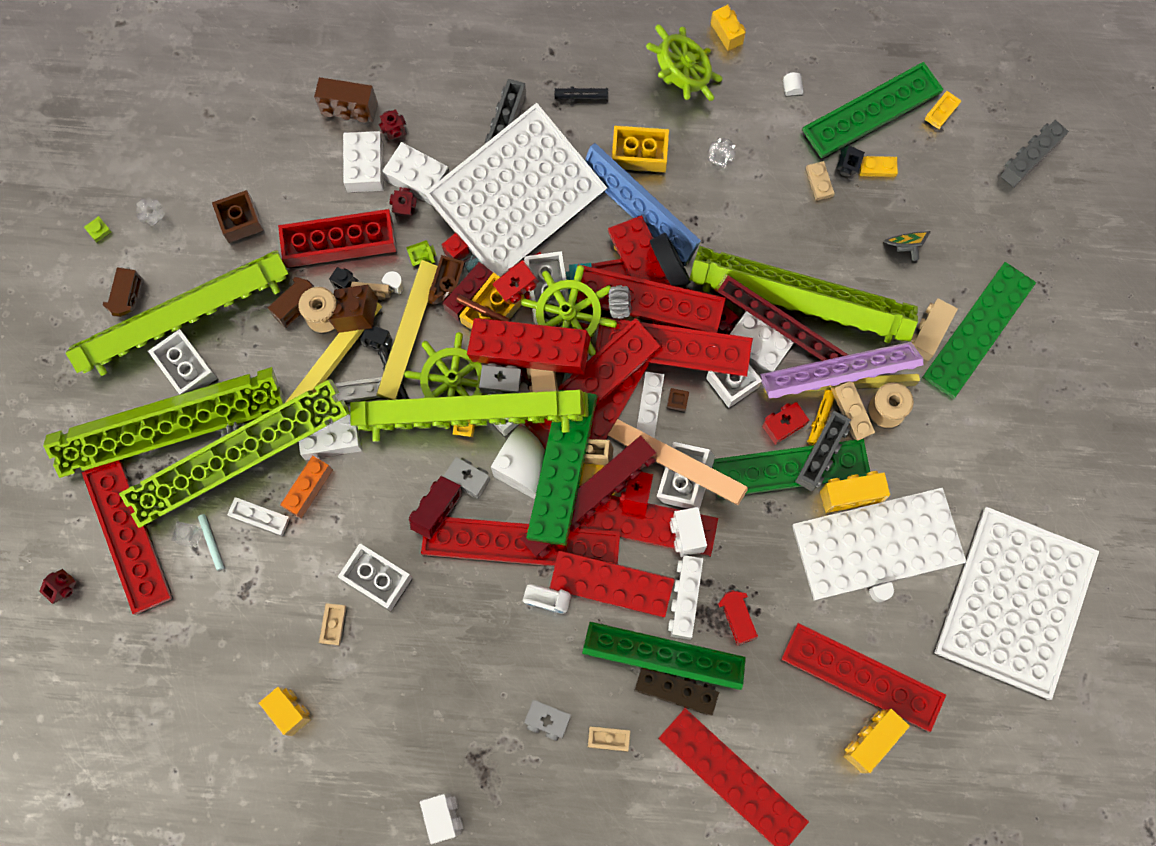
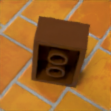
(346, 100)

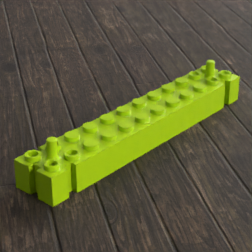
(808, 294)
(176, 311)
(475, 409)
(163, 422)
(234, 453)

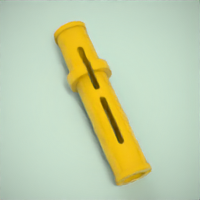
(822, 416)

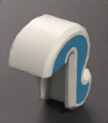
(547, 598)

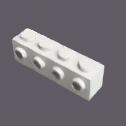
(687, 596)

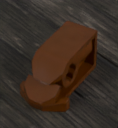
(447, 274)
(123, 292)
(286, 307)

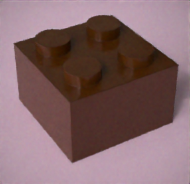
(237, 216)
(354, 308)

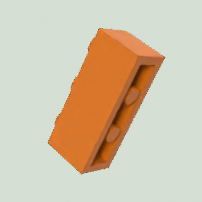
(306, 487)

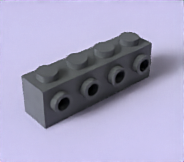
(508, 107)
(1034, 153)
(822, 451)

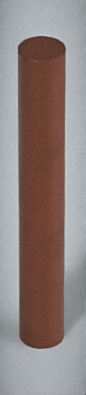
(481, 309)

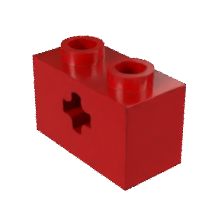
(506, 284)
(796, 420)
(637, 494)

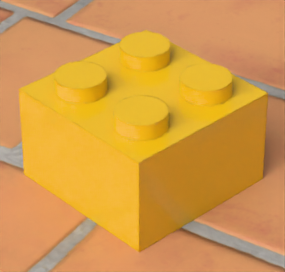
(285, 711)

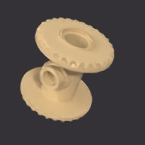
(317, 307)
(890, 405)

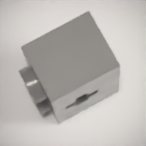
(491, 374)
(471, 486)
(559, 718)

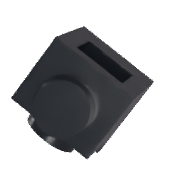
(853, 157)
(342, 278)
(376, 338)

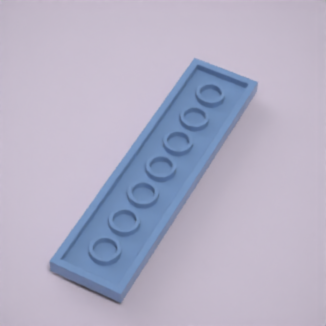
(638, 202)

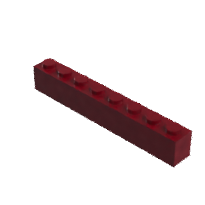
(778, 319)
(602, 486)

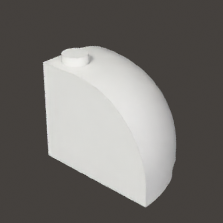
(520, 461)

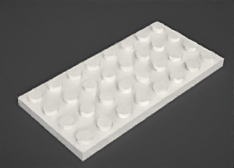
(878, 544)

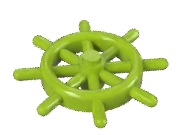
(684, 63)
(568, 311)
(452, 378)

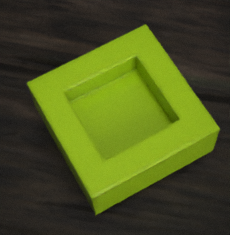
(97, 229)

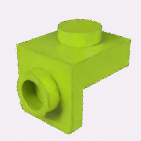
(420, 252)

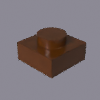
(678, 399)

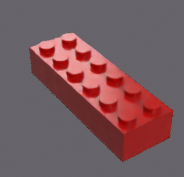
(337, 238)
(529, 346)

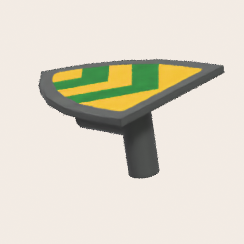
(909, 242)

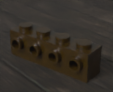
(677, 691)

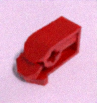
(738, 617)

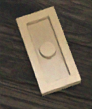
(819, 181)
(381, 290)
(332, 624)
(608, 738)

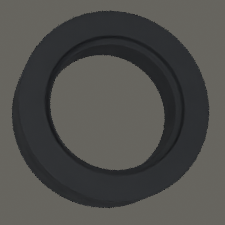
(670, 261)

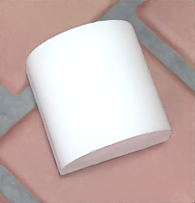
(793, 84)
(394, 280)
(882, 592)

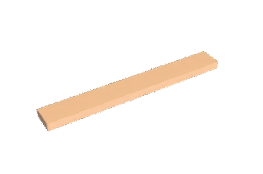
(683, 464)

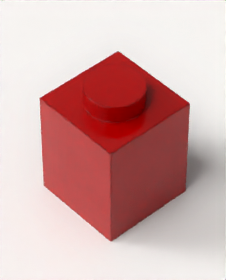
(455, 247)

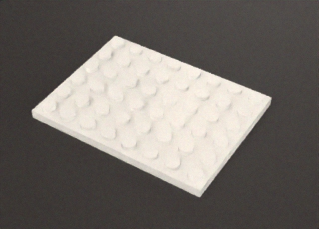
(515, 191)
(1017, 603)

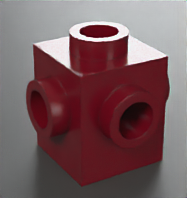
(392, 124)
(407, 207)
(728, 321)
(57, 586)

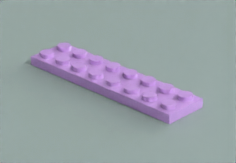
(841, 370)

